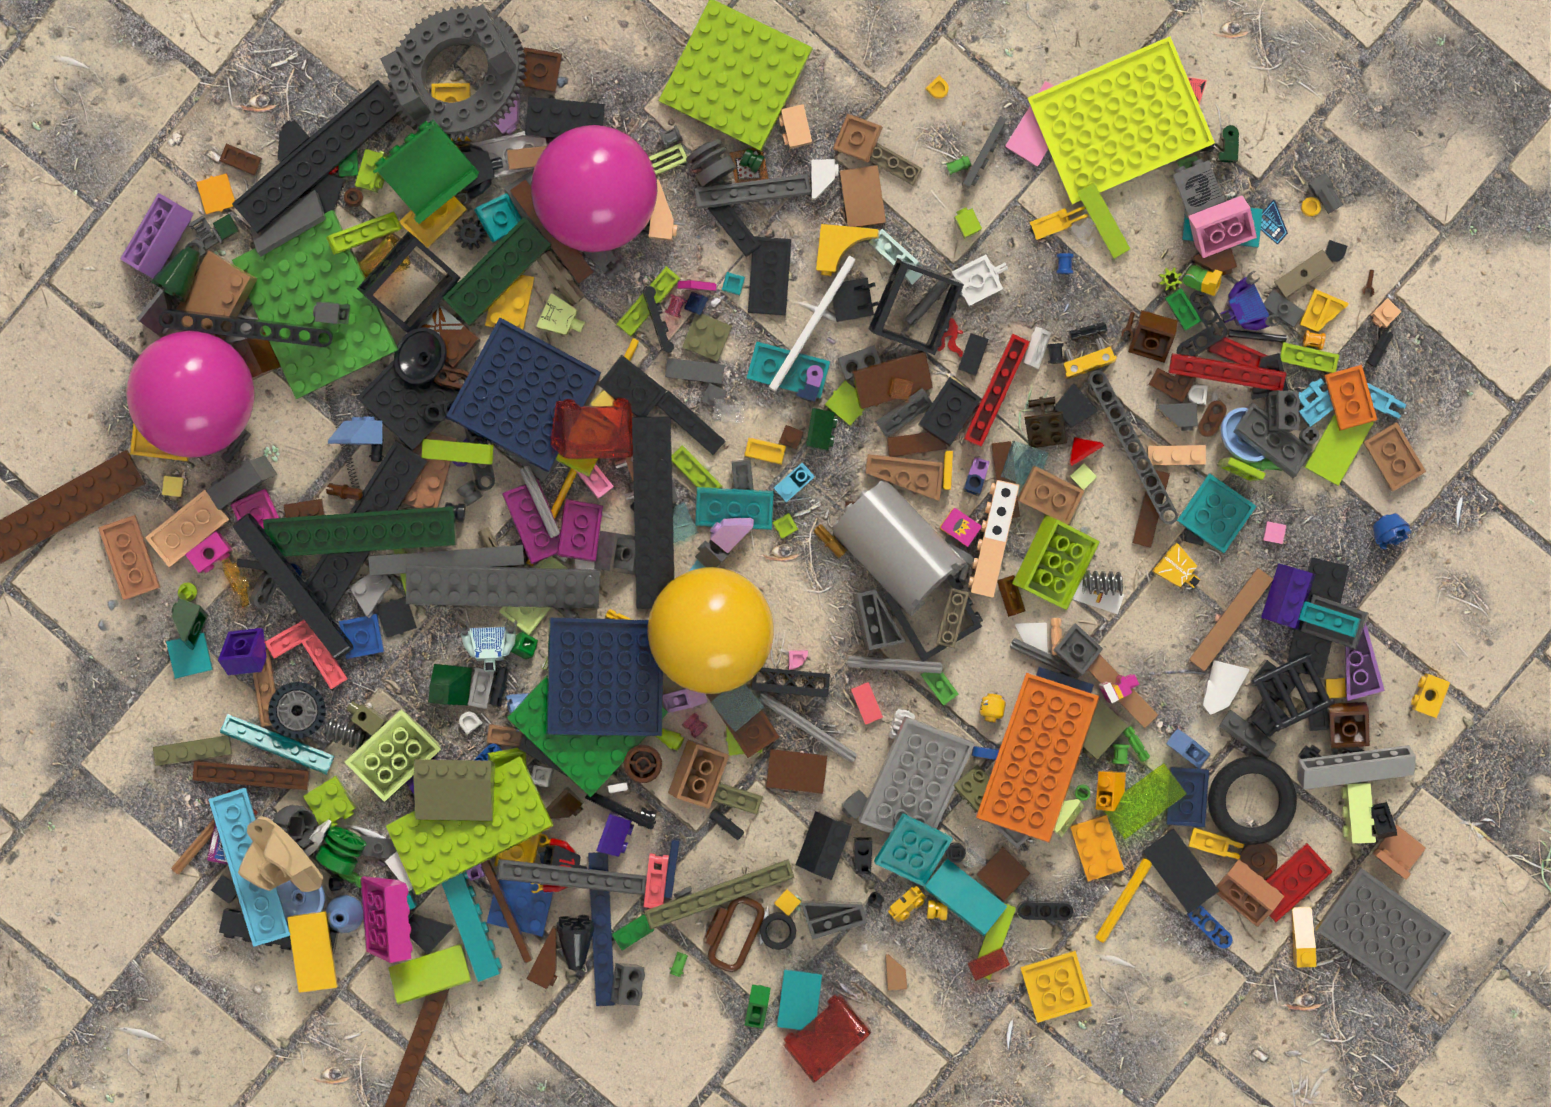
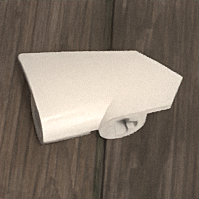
(1222, 685)

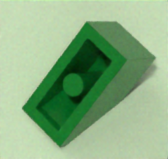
(757, 1006)

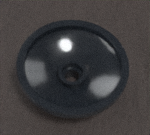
(414, 350)

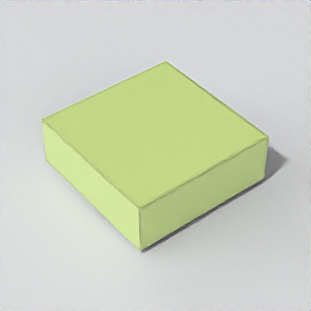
(1083, 476)

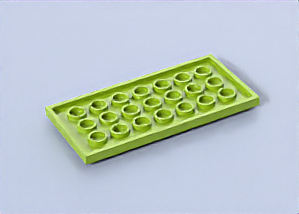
(445, 848)

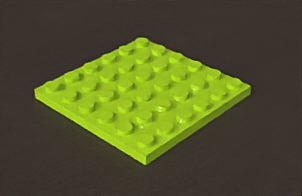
(735, 74)

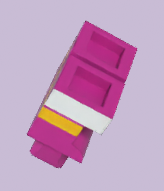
(1119, 689)

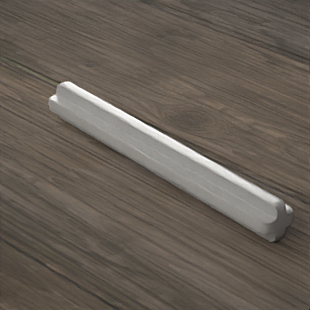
(895, 664)

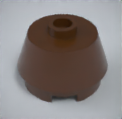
(643, 764)

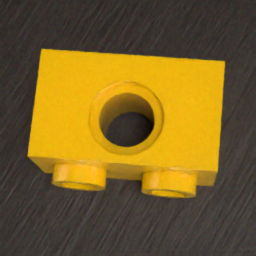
(1438, 687)

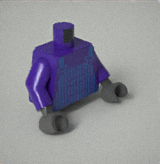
(1247, 306)

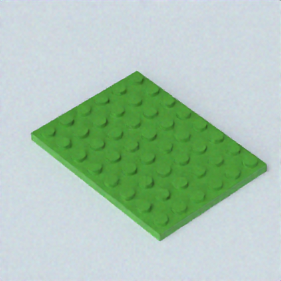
(290, 286)

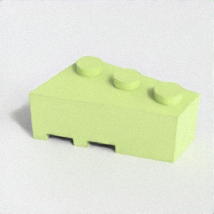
(1357, 812)

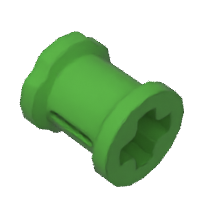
(1120, 753)

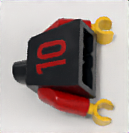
(558, 854)

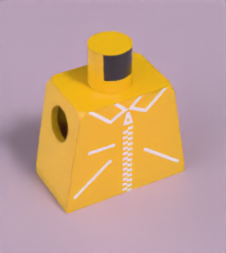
(1177, 567)

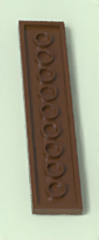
(68, 504)

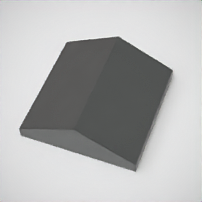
(1077, 649)

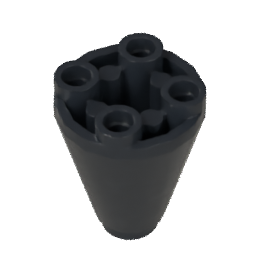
(575, 939)

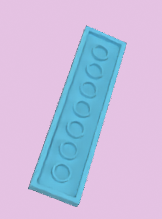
(260, 907)

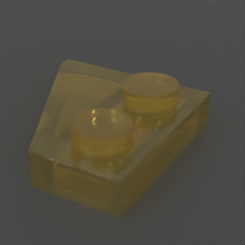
(237, 583)

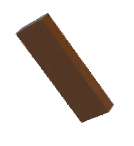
(914, 444)

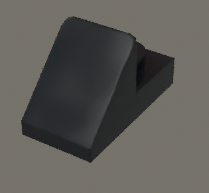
(1383, 821)

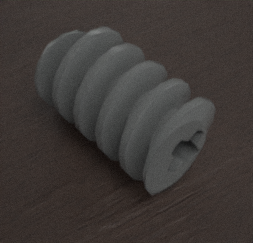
(1102, 582)
(345, 733)

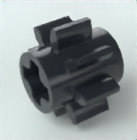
(1309, 752)

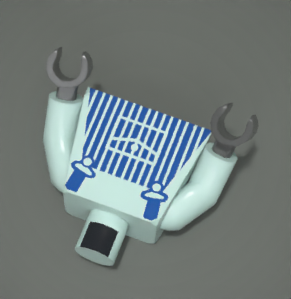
(488, 643)

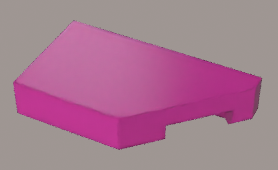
(696, 285)

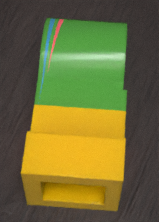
(1203, 279)

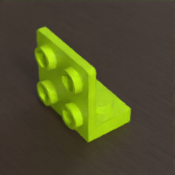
(366, 178)

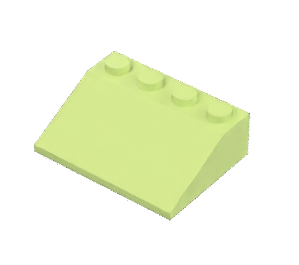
(389, 754)

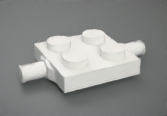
(979, 279)

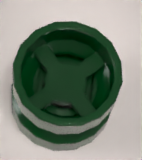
(751, 160)

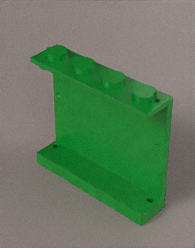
(426, 170)

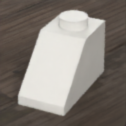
(822, 175)

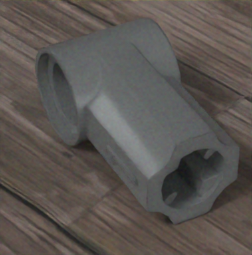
(1323, 189)

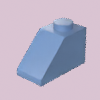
(1188, 748)

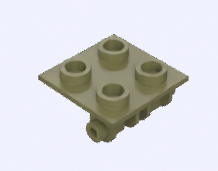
(973, 787)

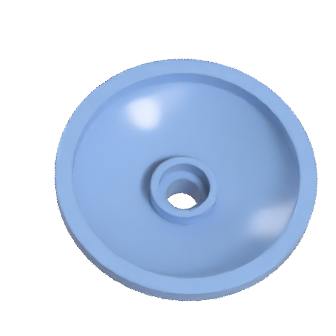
(1235, 446)
(310, 903)

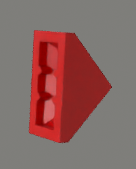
(1082, 448)

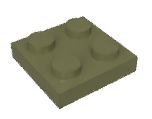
(707, 336)

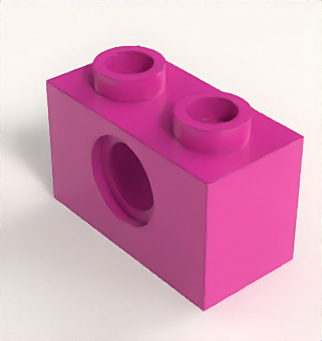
(198, 557)

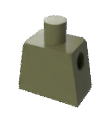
(373, 721)

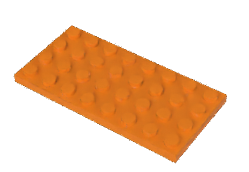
(1037, 757)

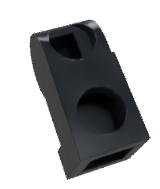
(863, 855)

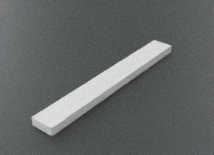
(812, 323)

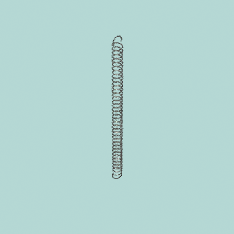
(340, 444)

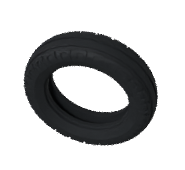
(1283, 815)

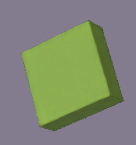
(785, 525)

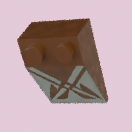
(457, 337)

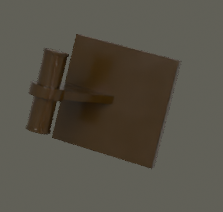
(1045, 428)

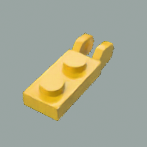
(1213, 843)

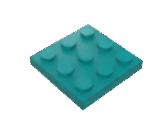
(1216, 513)
(913, 849)

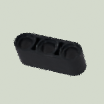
(1052, 915)

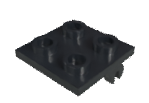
(854, 300)

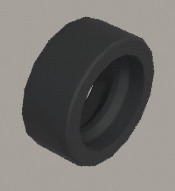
(778, 945)

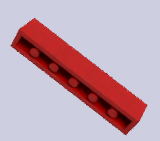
(996, 390)

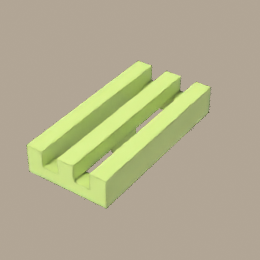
(673, 165)

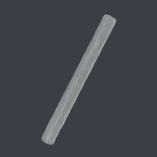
(807, 727)

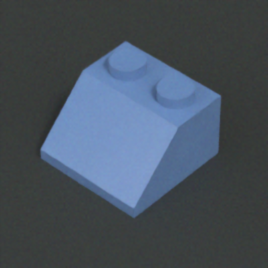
(358, 432)

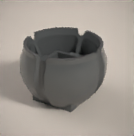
(301, 823)

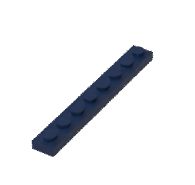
(602, 935)

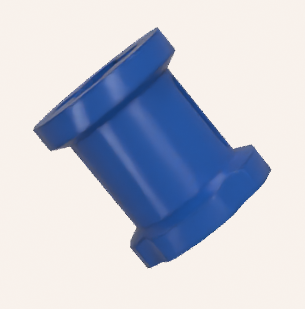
(1064, 263)

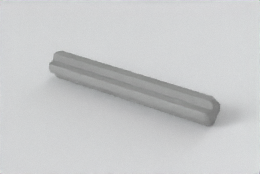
(539, 501)

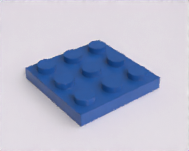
(528, 907)

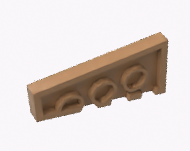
(912, 474)

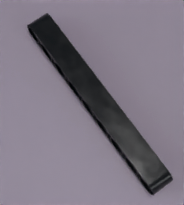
(236, 329)
(293, 586)

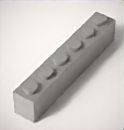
(1356, 767)

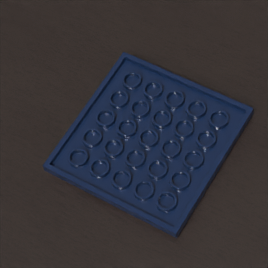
(516, 390)
(602, 678)

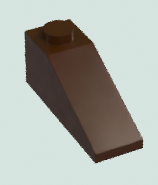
(546, 963)

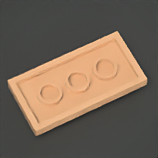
(187, 528)

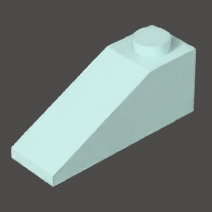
(892, 250)

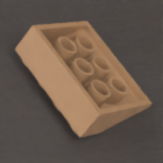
(218, 290)

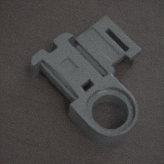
(207, 238)

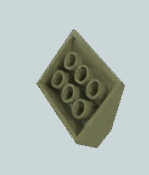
(454, 789)

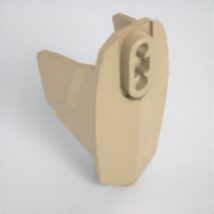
(277, 859)

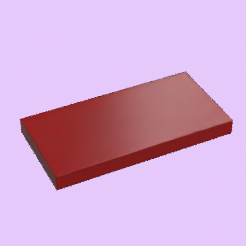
(1297, 878)

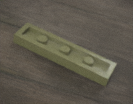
(192, 750)

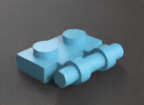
(1318, 407)

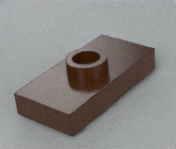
(240, 159)

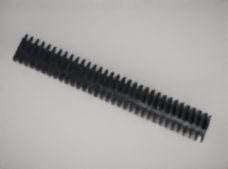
(627, 813)

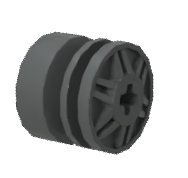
(711, 163)

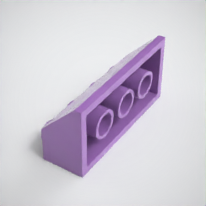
(157, 236)

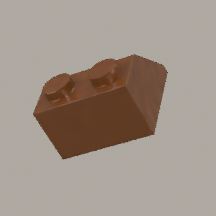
(1153, 336)
(258, 356)
(1349, 725)

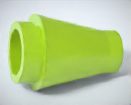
(671, 739)

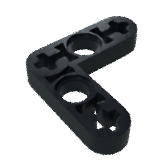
(1208, 332)

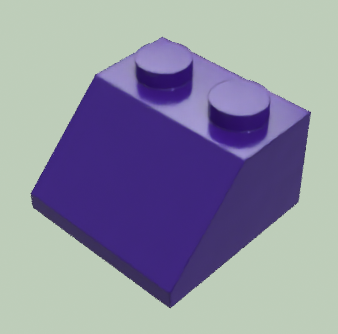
(243, 652)
(614, 835)

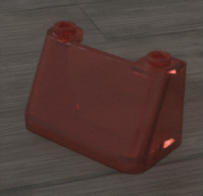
(593, 430)
(827, 1038)

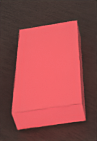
(866, 703)

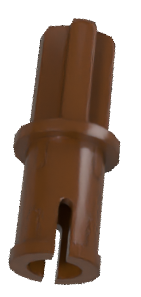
(344, 491)

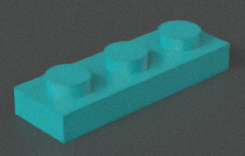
(1329, 619)

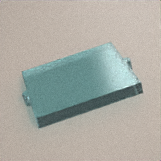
(682, 523)

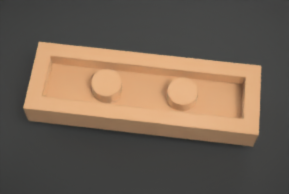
(1177, 455)

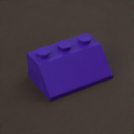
(1287, 595)

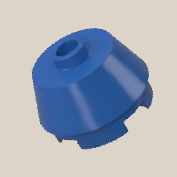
(1390, 530)

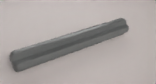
(1043, 657)

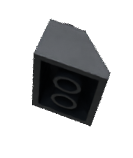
(823, 845)

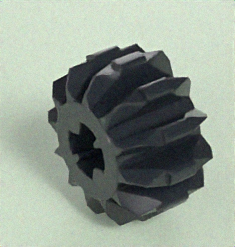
(467, 240)

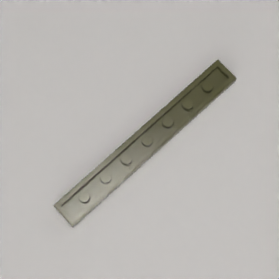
(719, 894)

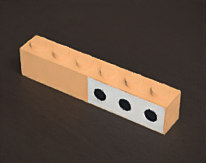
(994, 538)

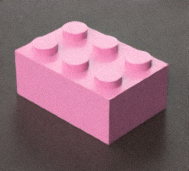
(1222, 226)

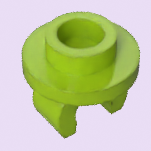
(187, 591)

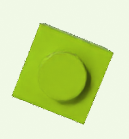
(967, 222)

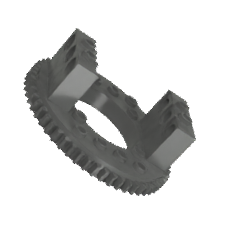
(410, 62)

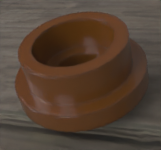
(347, 195)

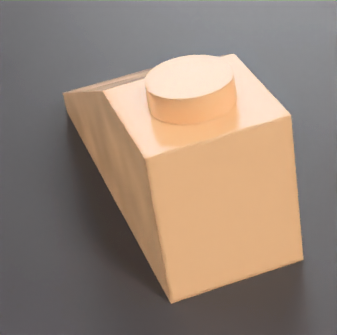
(661, 221)

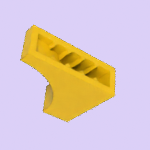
(836, 241)

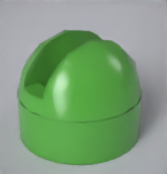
(1081, 795)

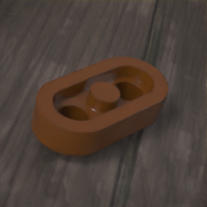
(452, 377)
(1211, 418)

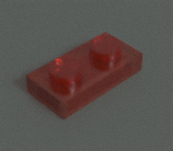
(988, 964)

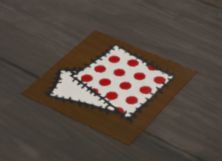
(743, 174)

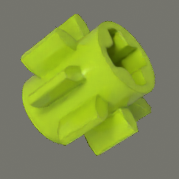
(1165, 281)

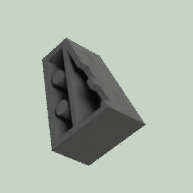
(875, 622)

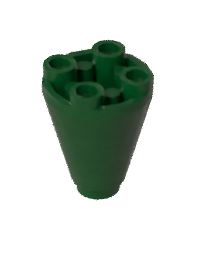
(178, 274)

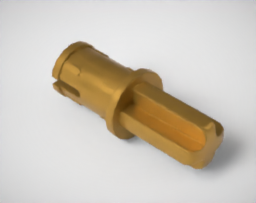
(830, 541)

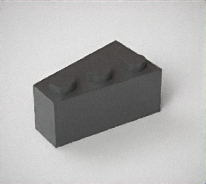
(240, 481)
(832, 916)

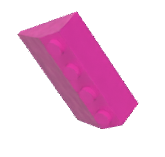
(386, 918)

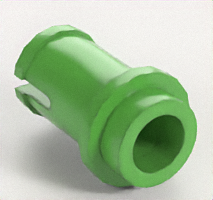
(959, 164)
(678, 964)

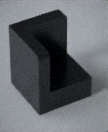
(225, 889)

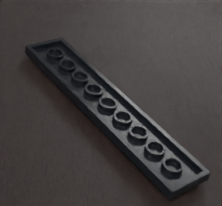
(316, 157)
(383, 493)
(652, 507)

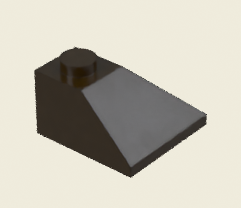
(565, 805)

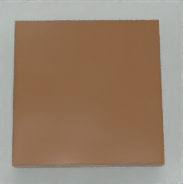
(857, 138)

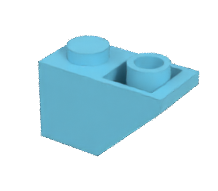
(794, 482)

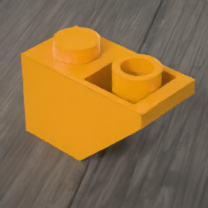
(1109, 789)

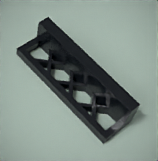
(789, 689)

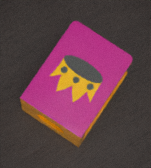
(960, 527)

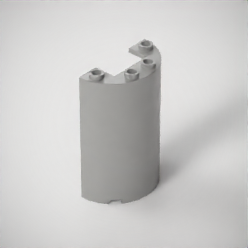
(896, 545)

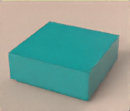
(733, 283)

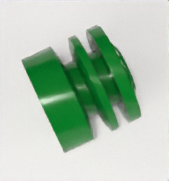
(341, 850)

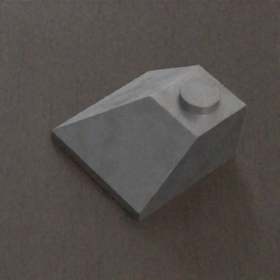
(150, 314)

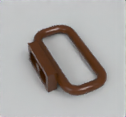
(718, 926)

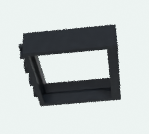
(390, 264)
(889, 296)
(975, 617)

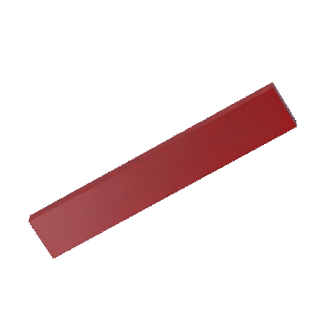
(1226, 372)

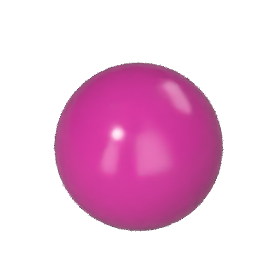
(594, 188)
(190, 394)

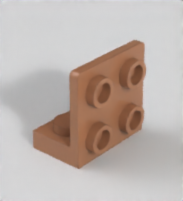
(1399, 852)

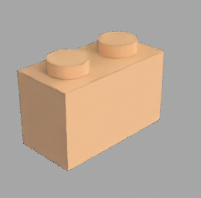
(796, 126)

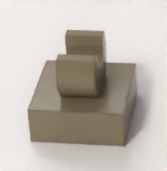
(1299, 705)

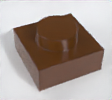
(791, 437)

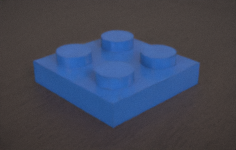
(364, 635)

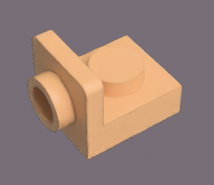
(1385, 314)

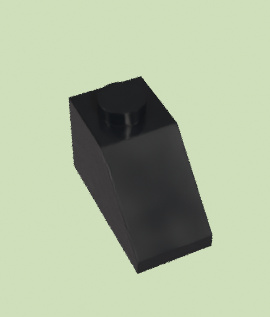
(290, 139)

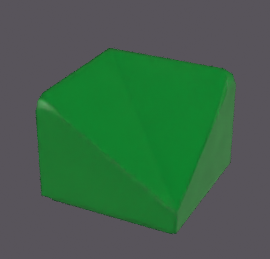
(524, 646)

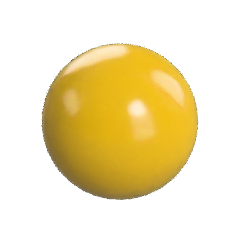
(710, 630)

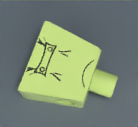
(559, 317)

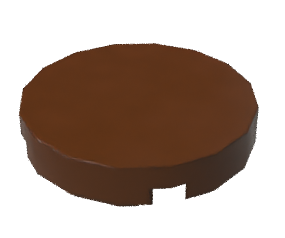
(1260, 859)

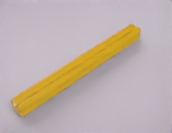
(1123, 900)

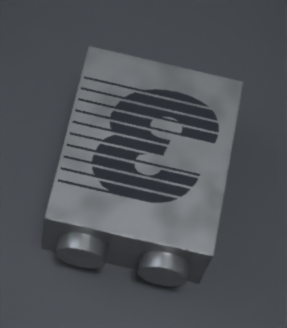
(1197, 187)

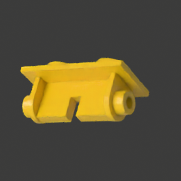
(913, 900)

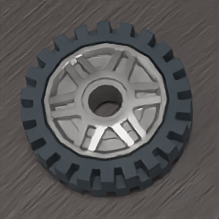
(296, 694)

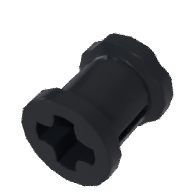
(1055, 353)

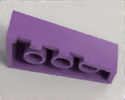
(1362, 669)

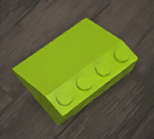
(1056, 562)

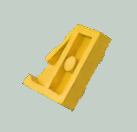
(1321, 310)

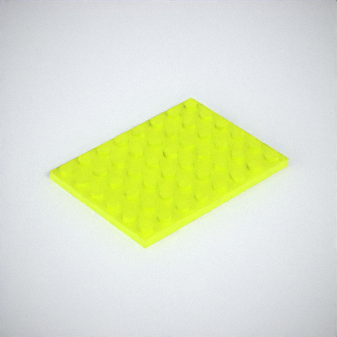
(1121, 119)

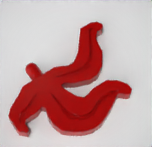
(952, 331)

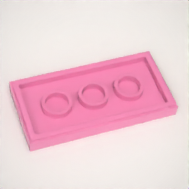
(1027, 138)

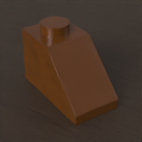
(1220, 261)

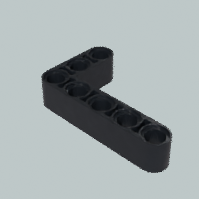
(441, 408)

